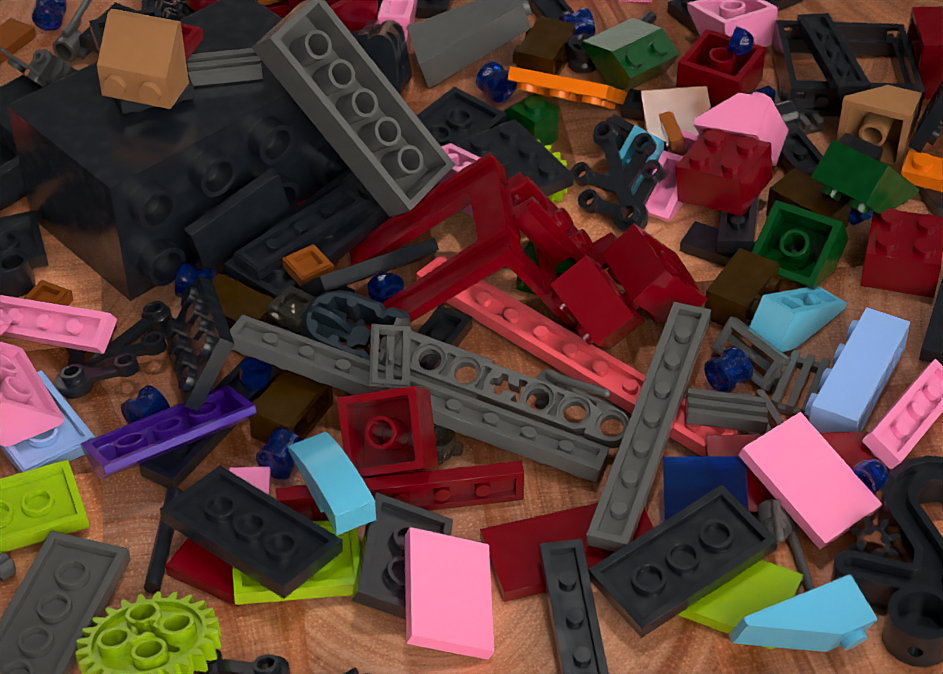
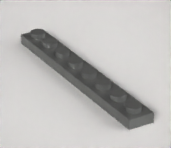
(649, 429)

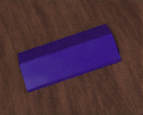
(165, 432)

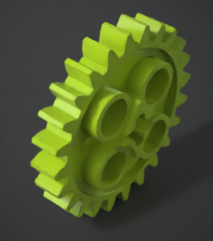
(151, 638)

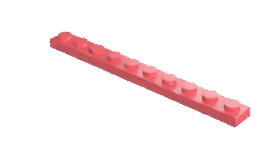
(566, 352)

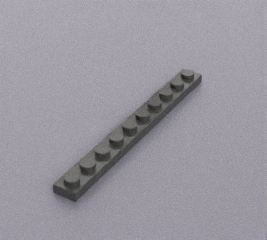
(449, 408)

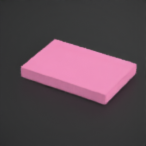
(810, 480)
(448, 594)

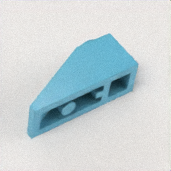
(795, 315)
(811, 621)

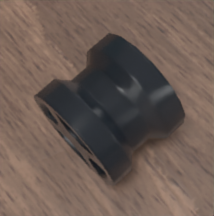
(578, 58)

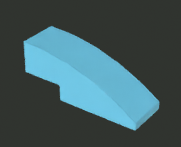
(334, 482)

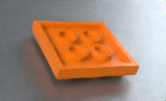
(567, 88)

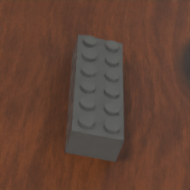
(354, 106)

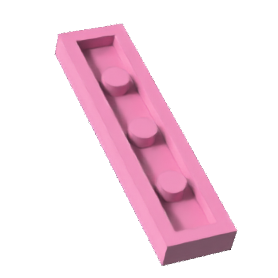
(58, 324)
(908, 417)

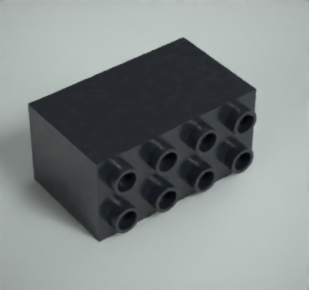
(133, 181)

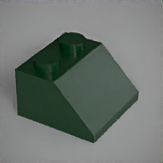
(631, 53)
(861, 180)
(802, 243)

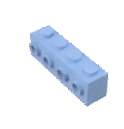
(858, 373)

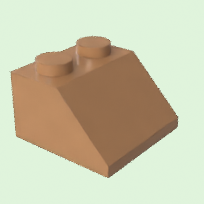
(142, 59)
(883, 118)

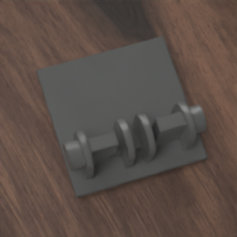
(43, 68)

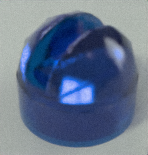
(740, 42)
(261, 371)
(872, 474)

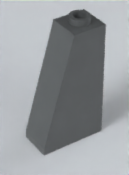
(465, 35)

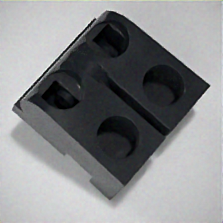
(387, 49)

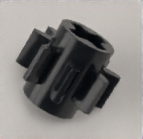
(886, 538)

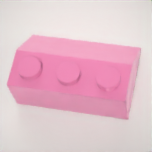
(24, 399)

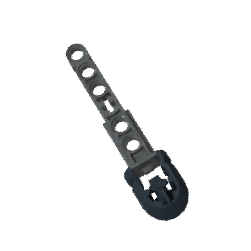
(327, 323)

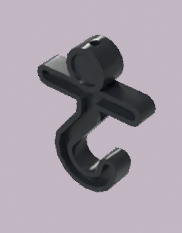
(913, 587)

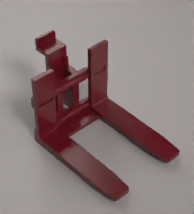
(499, 211)

